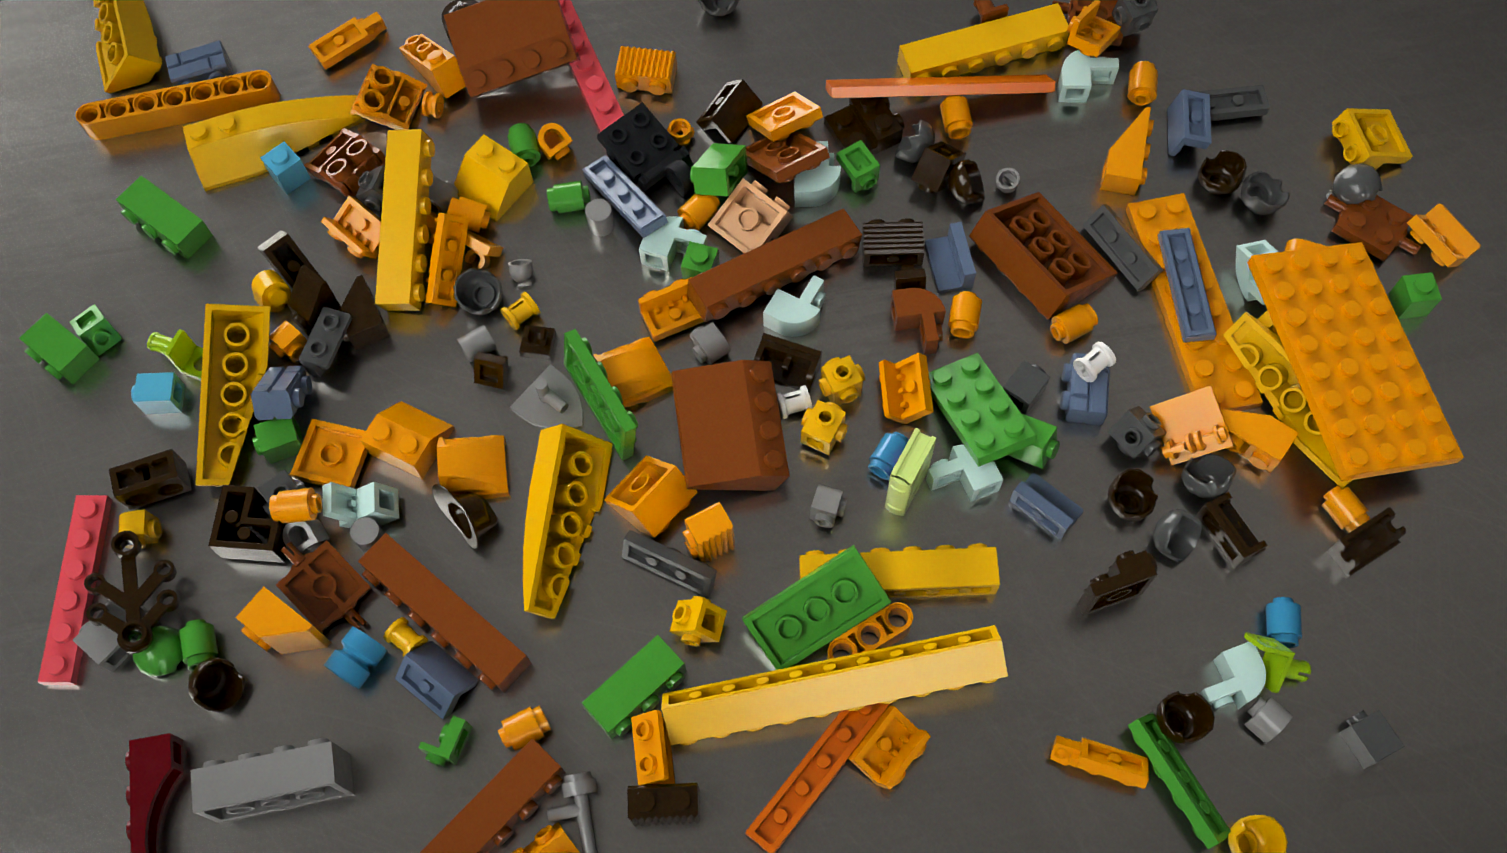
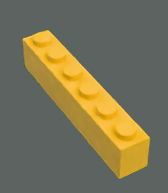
(985, 44)
(404, 220)
(925, 572)

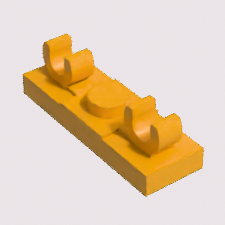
(479, 244)
(446, 259)

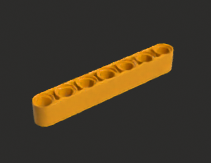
(176, 105)

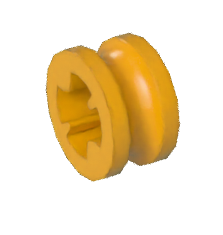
(432, 104)

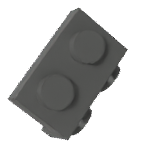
(324, 341)

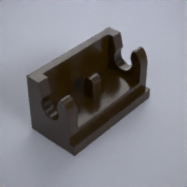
(791, 362)
(1230, 530)
(1366, 542)

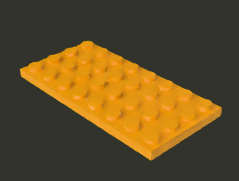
(1354, 361)

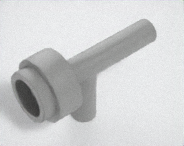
(577, 786)

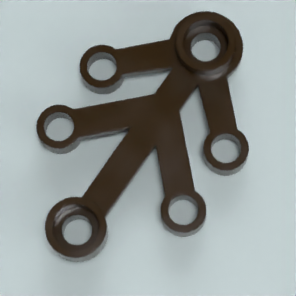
(133, 596)

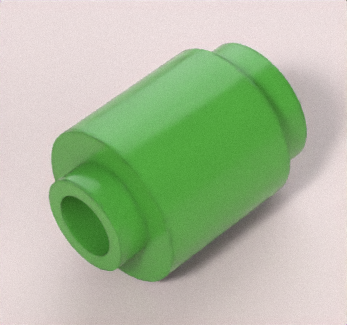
(524, 143)
(568, 197)
(197, 642)

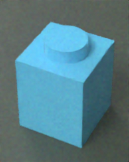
(285, 167)
(158, 393)

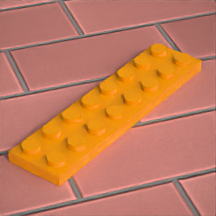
(1201, 361)

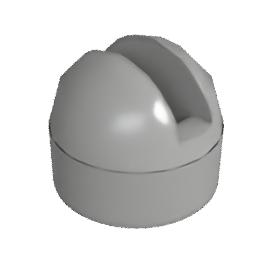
(1011, 176)
(520, 269)

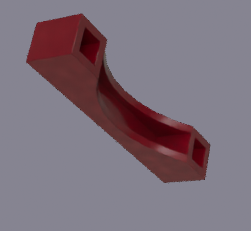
(154, 770)

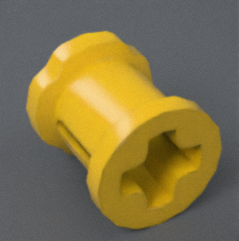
(520, 311)
(403, 636)

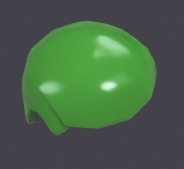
(162, 654)

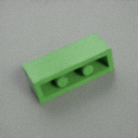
(163, 218)
(635, 687)

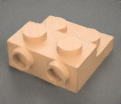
(750, 217)

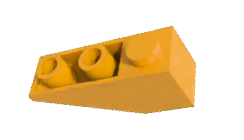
(434, 64)
(1124, 162)
(1259, 437)

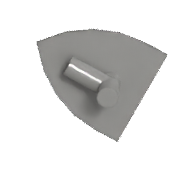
(550, 401)

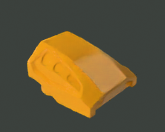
(388, 97)
(636, 371)
(473, 466)

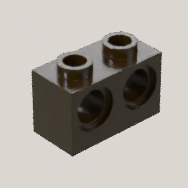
(150, 479)

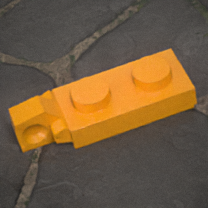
(347, 39)
(1102, 760)

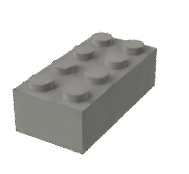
(271, 781)

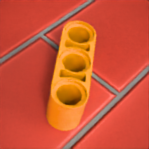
(877, 624)

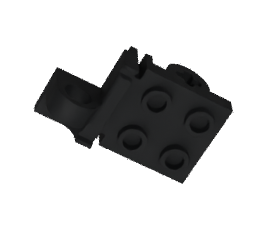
(647, 151)

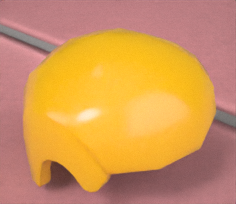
(1257, 835)

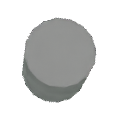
(599, 217)
(476, 341)
(365, 533)

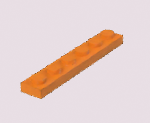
(812, 776)

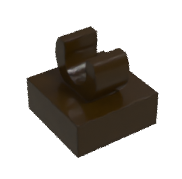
(909, 277)
(537, 342)
(491, 370)

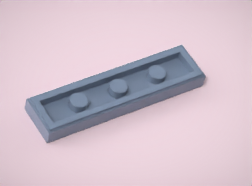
(625, 196)
(1186, 285)

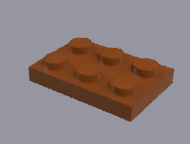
(787, 157)

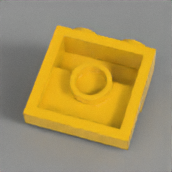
(1370, 137)

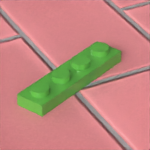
(1180, 780)

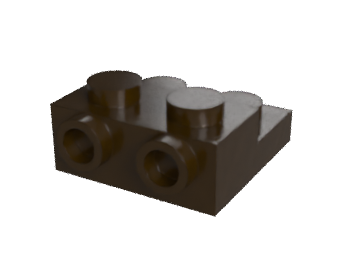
(868, 121)
(1125, 579)

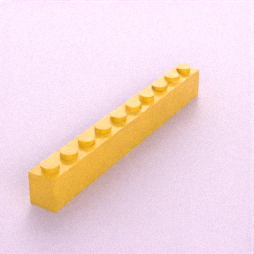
(834, 685)

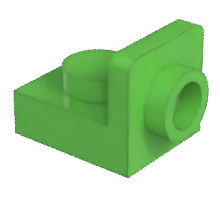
(859, 166)
(95, 330)
(452, 740)

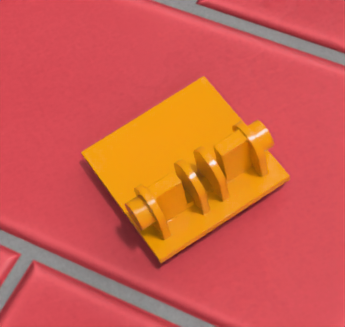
(1192, 425)

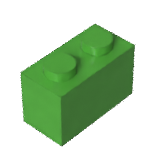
(719, 169)
(59, 349)

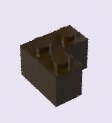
(242, 531)

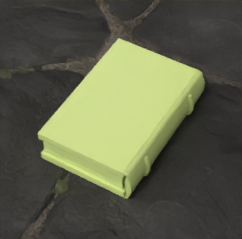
(909, 472)

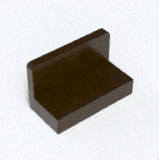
(729, 110)

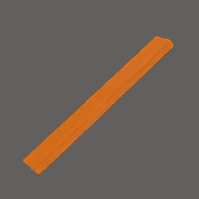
(939, 86)

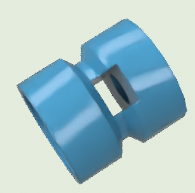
(356, 656)

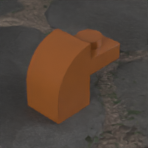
(921, 310)

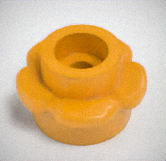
(681, 126)

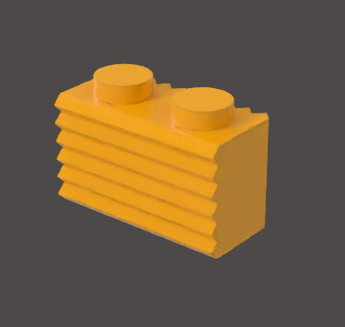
(646, 70)
(709, 533)

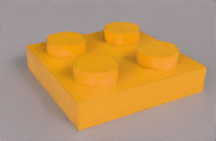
(784, 116)
(330, 455)

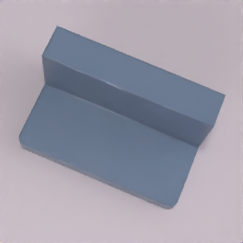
(1189, 121)
(951, 260)
(1046, 505)
(435, 678)

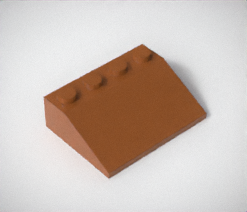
(509, 42)
(1041, 253)
(730, 426)

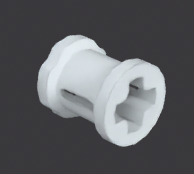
(1094, 362)
(793, 402)

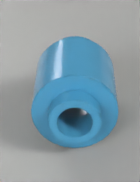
(887, 454)
(1284, 621)

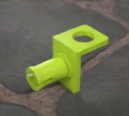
(179, 350)
(1278, 662)

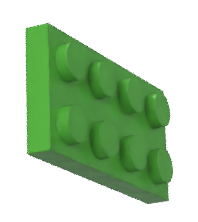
(600, 396)
(980, 410)
(816, 609)

